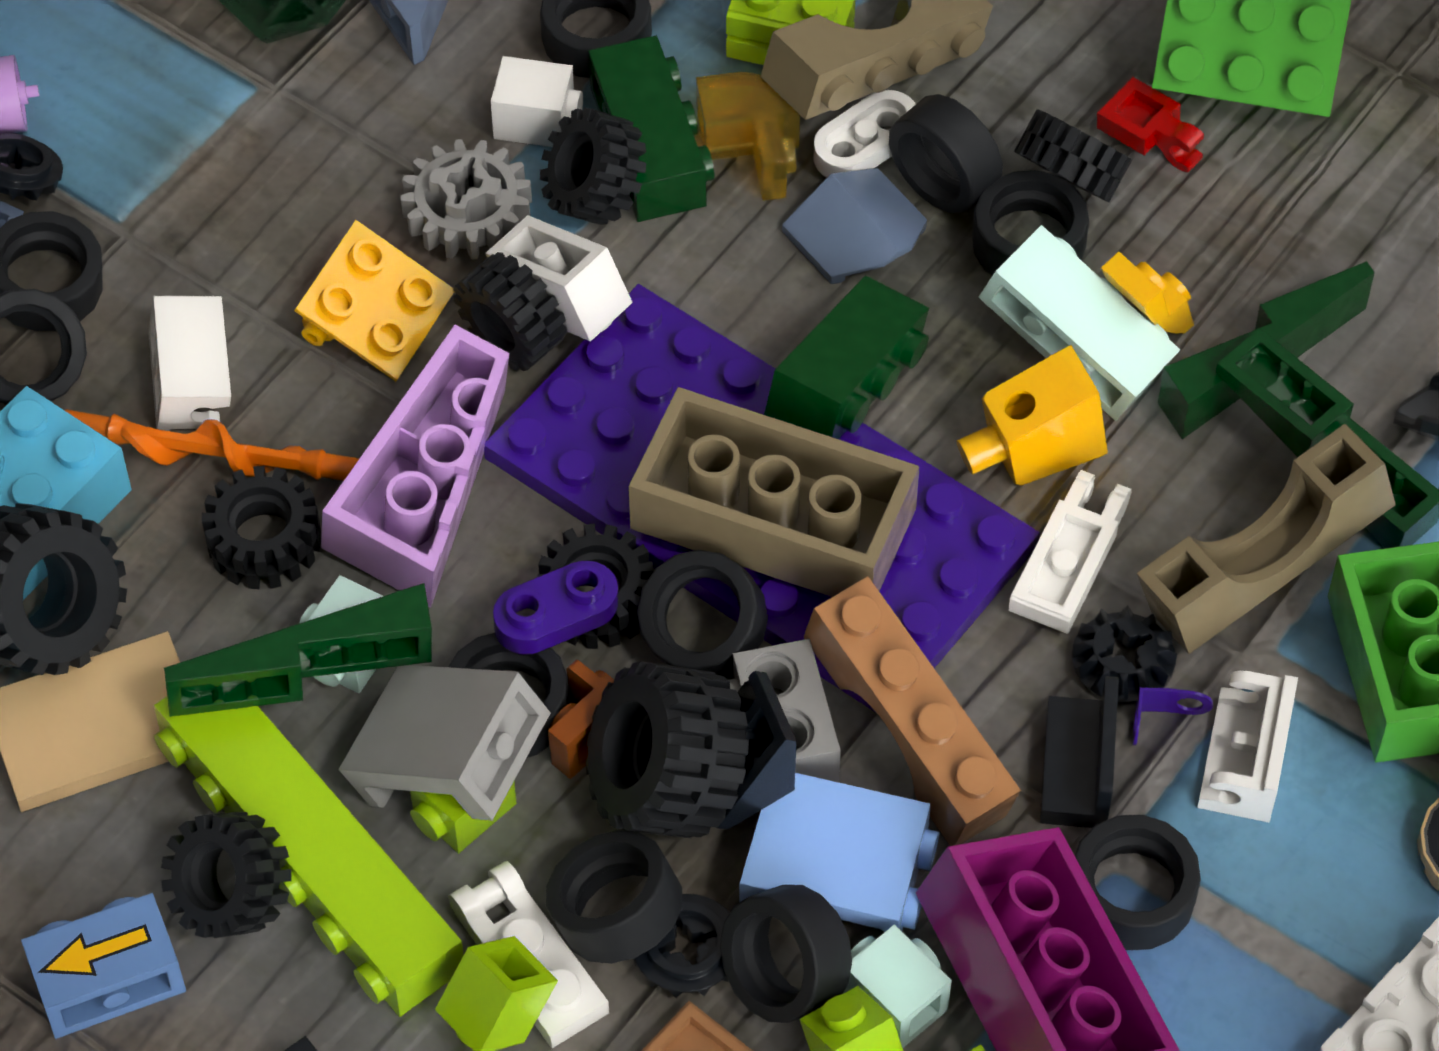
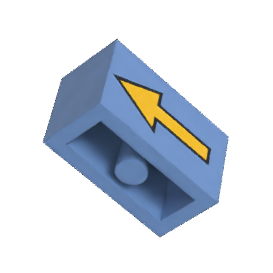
(103, 964)

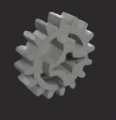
(470, 195)

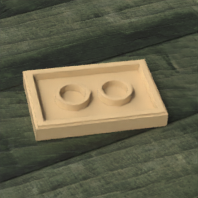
(86, 723)

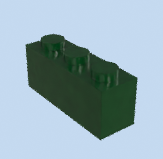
(643, 87)
(849, 360)

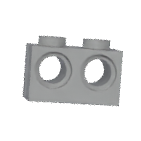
(804, 702)

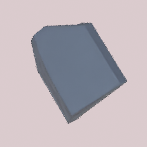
(854, 224)

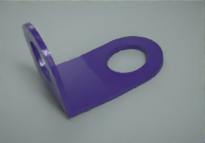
(1167, 701)

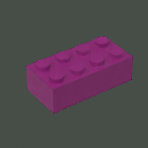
(1038, 948)

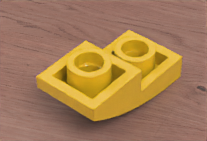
(1157, 297)

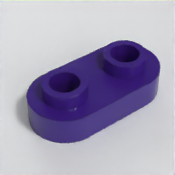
(559, 607)

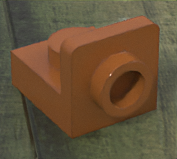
(573, 722)

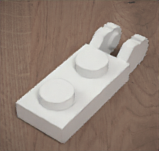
(1068, 556)

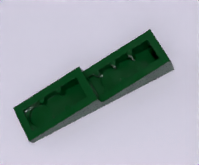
(1298, 320)
(1306, 410)
(271, 667)

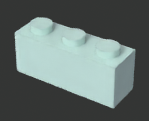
(1063, 303)

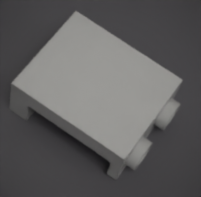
(447, 735)

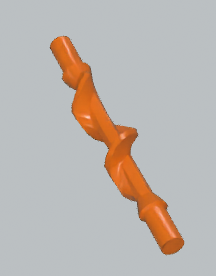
(214, 440)

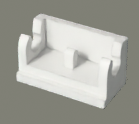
(188, 360)
(1248, 745)

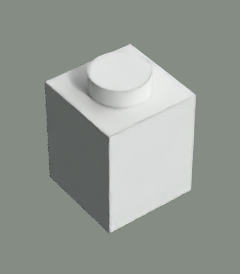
(532, 100)

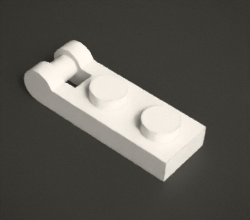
(576, 998)

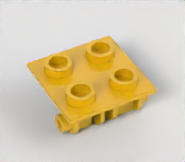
(373, 301)

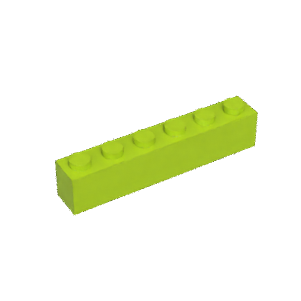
(335, 864)

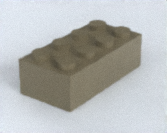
(772, 495)

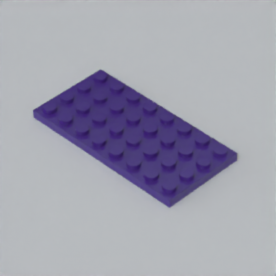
(602, 405)

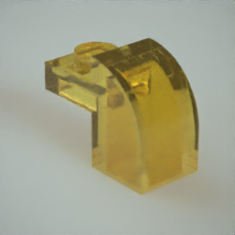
(747, 117)

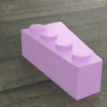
(415, 477)

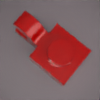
(1147, 118)

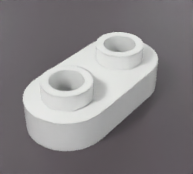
(859, 134)

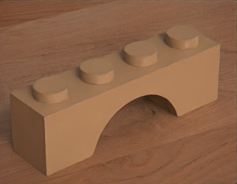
(946, 754)

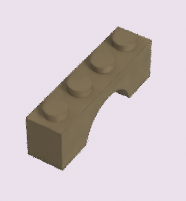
(827, 64)
(1326, 501)

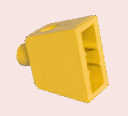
(1039, 421)

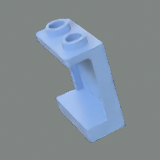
(847, 846)

